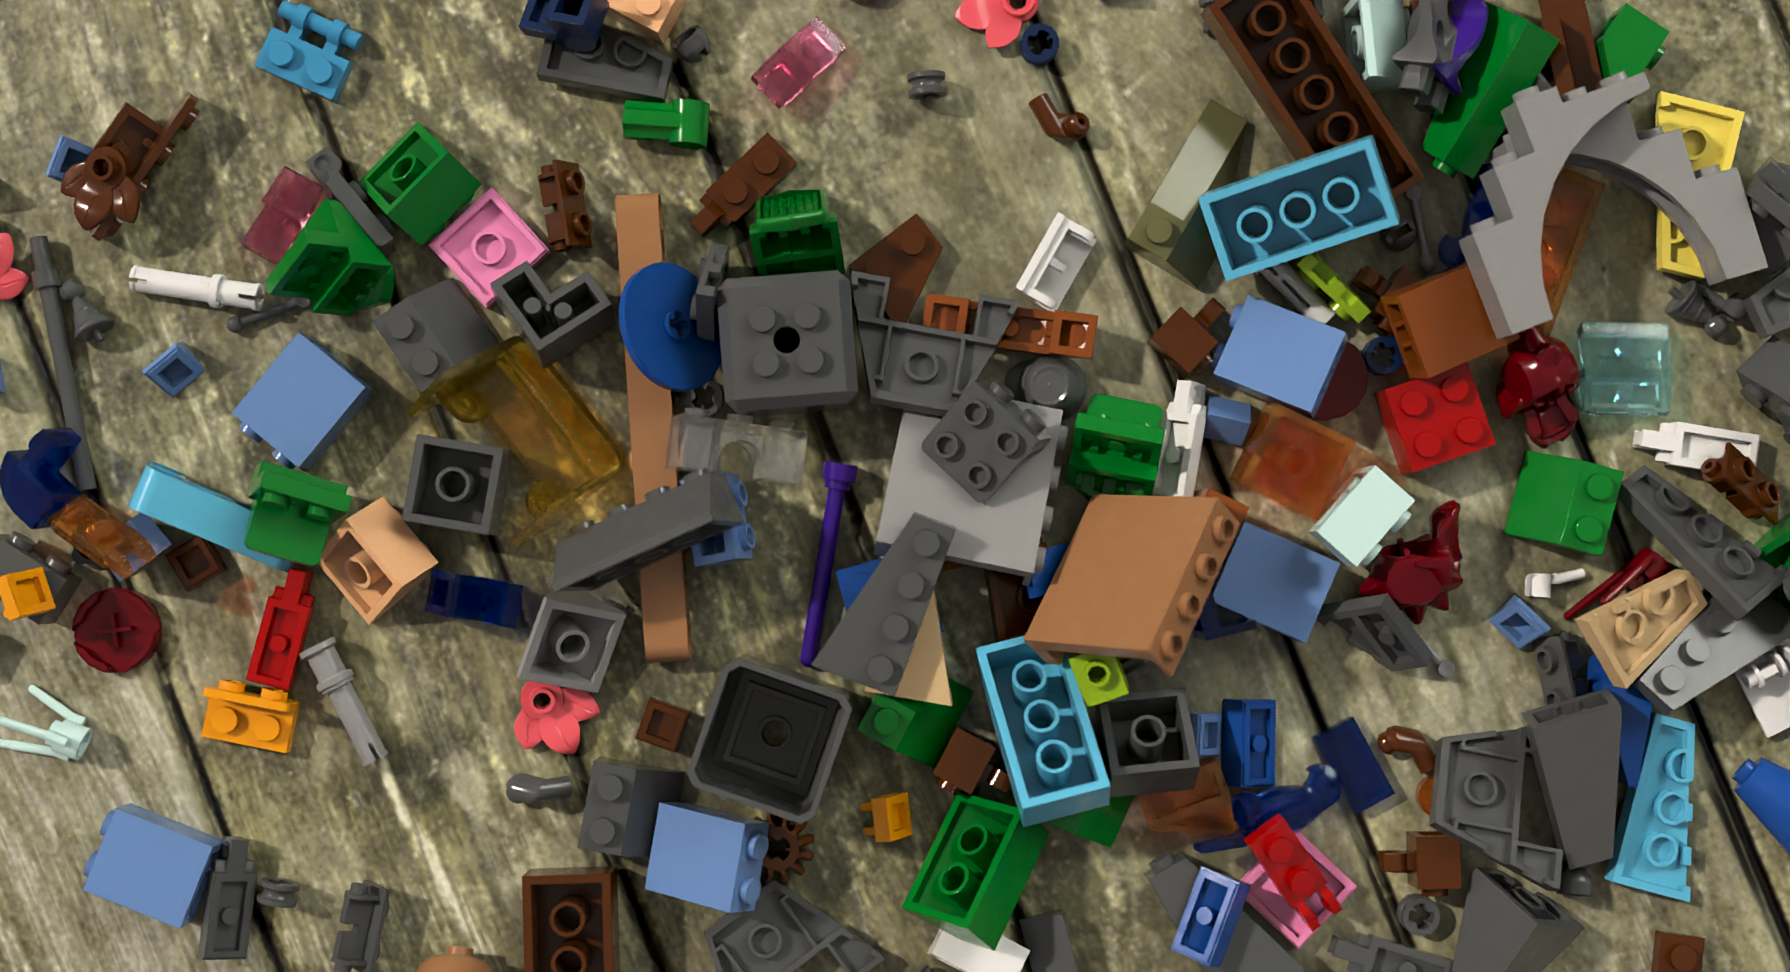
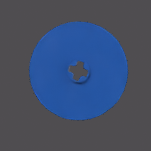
(667, 356)

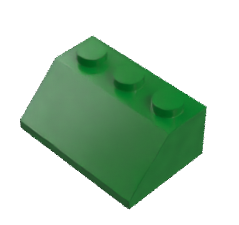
(976, 870)

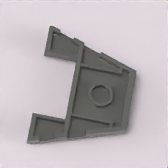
(919, 364)
(1480, 802)
(783, 936)

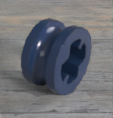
(1031, 34)
(1380, 369)

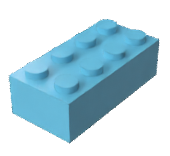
(1299, 208)
(1042, 732)

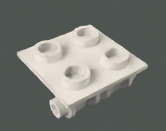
(1768, 688)

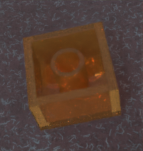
(1292, 459)

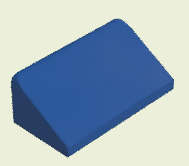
(1248, 742)
(1210, 917)

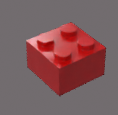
(1434, 419)

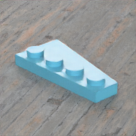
(1655, 816)

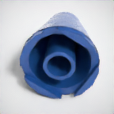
(1766, 793)

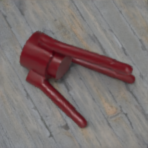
(1634, 573)

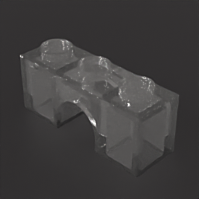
(773, 450)

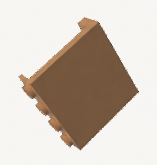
(1134, 578)

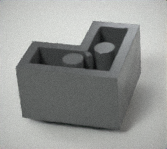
(552, 321)
(1767, 380)

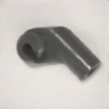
(534, 789)

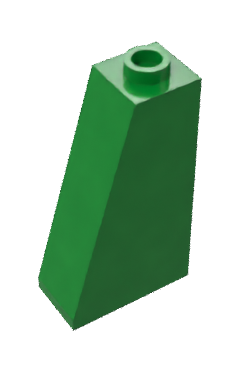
(1502, 65)

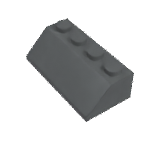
(645, 533)

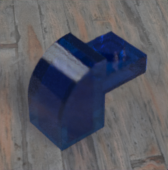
(33, 480)
(474, 598)

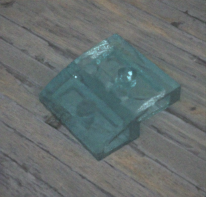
(1625, 368)

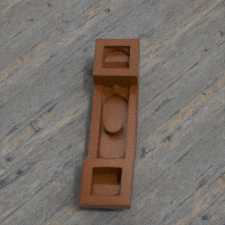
(1029, 332)

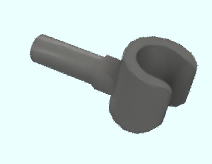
(1731, 308)

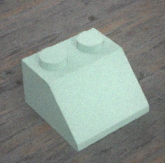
(1371, 37)

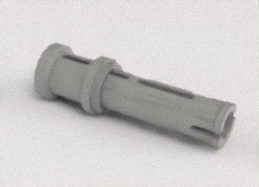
(335, 681)

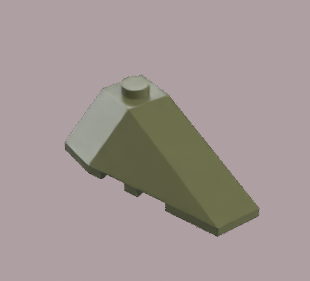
(1173, 225)

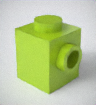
(1098, 677)

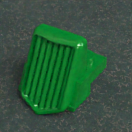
(796, 234)
(334, 265)
(1116, 447)
(292, 513)

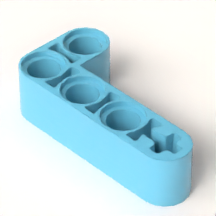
(197, 510)

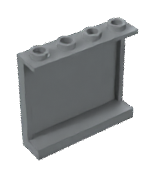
(989, 534)

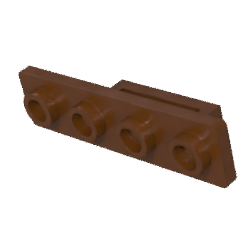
(1575, 56)
(143, 144)

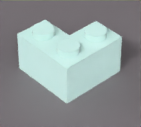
(1361, 515)

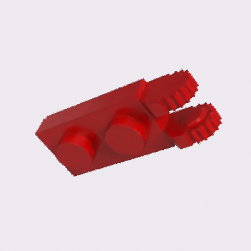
(1290, 868)

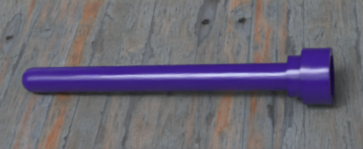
(837, 480)

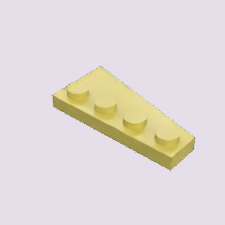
(1710, 140)

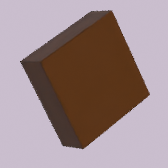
(196, 562)
(663, 724)

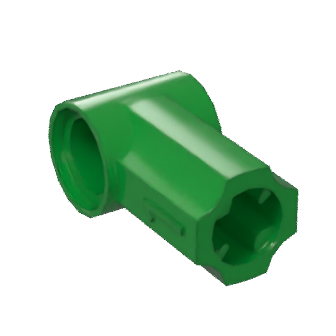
(680, 123)

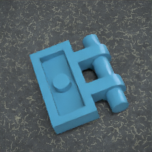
(305, 64)

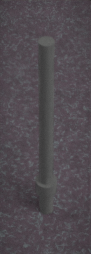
(47, 281)

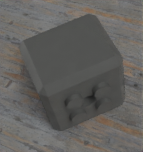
(814, 376)
(742, 766)

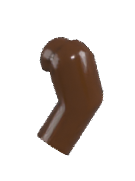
(1410, 742)

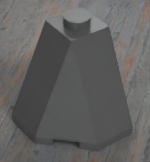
(1510, 927)

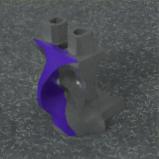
(1438, 45)

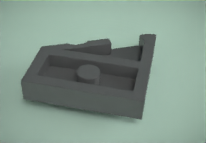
(1380, 630)

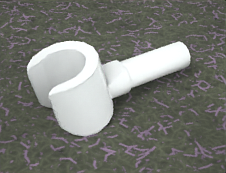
(1540, 583)

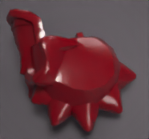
(1536, 385)
(1422, 569)

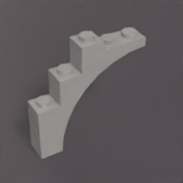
(1702, 203)
(1507, 247)

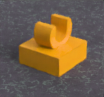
(25, 594)
(890, 817)

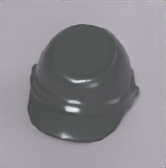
(1049, 383)

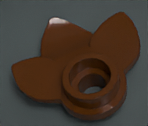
(101, 193)

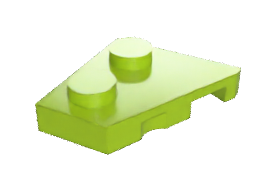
(1344, 298)

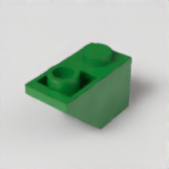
(1629, 43)

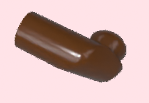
(1059, 125)

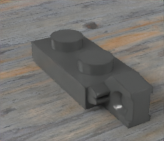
(328, 171)
(228, 903)
(1379, 954)

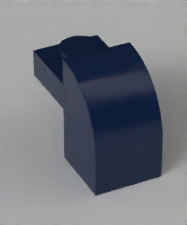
(566, 21)

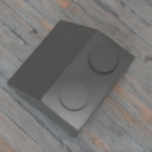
(434, 331)
(625, 805)

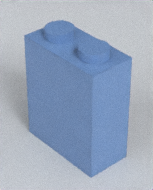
(1279, 355)
(302, 403)
(1274, 582)
(707, 856)
(152, 865)

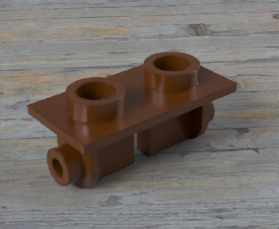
(564, 186)
(1744, 484)

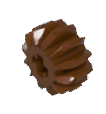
(778, 860)

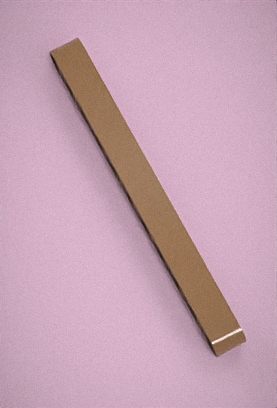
(650, 413)

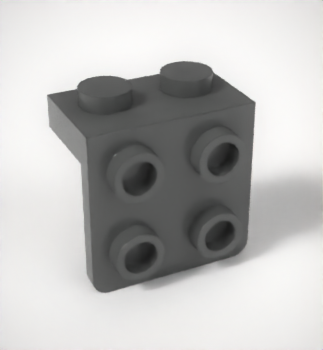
(985, 438)

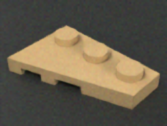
(1641, 624)
(926, 669)

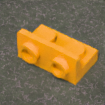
(249, 717)

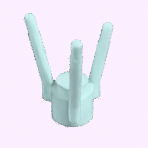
(65, 739)

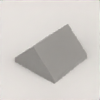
(571, 641)

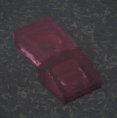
(798, 62)
(285, 212)

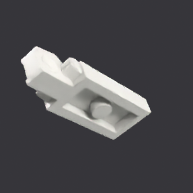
(1182, 441)
(1692, 444)

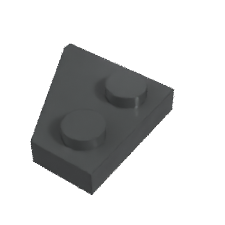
(711, 276)

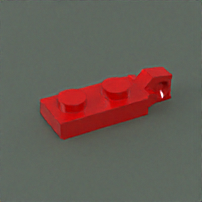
(283, 632)

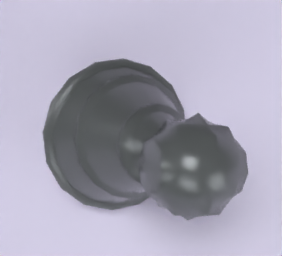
(1690, 304)
(87, 319)

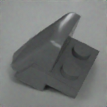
(1770, 206)

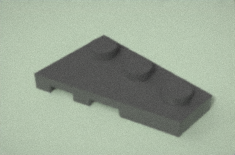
(615, 67)

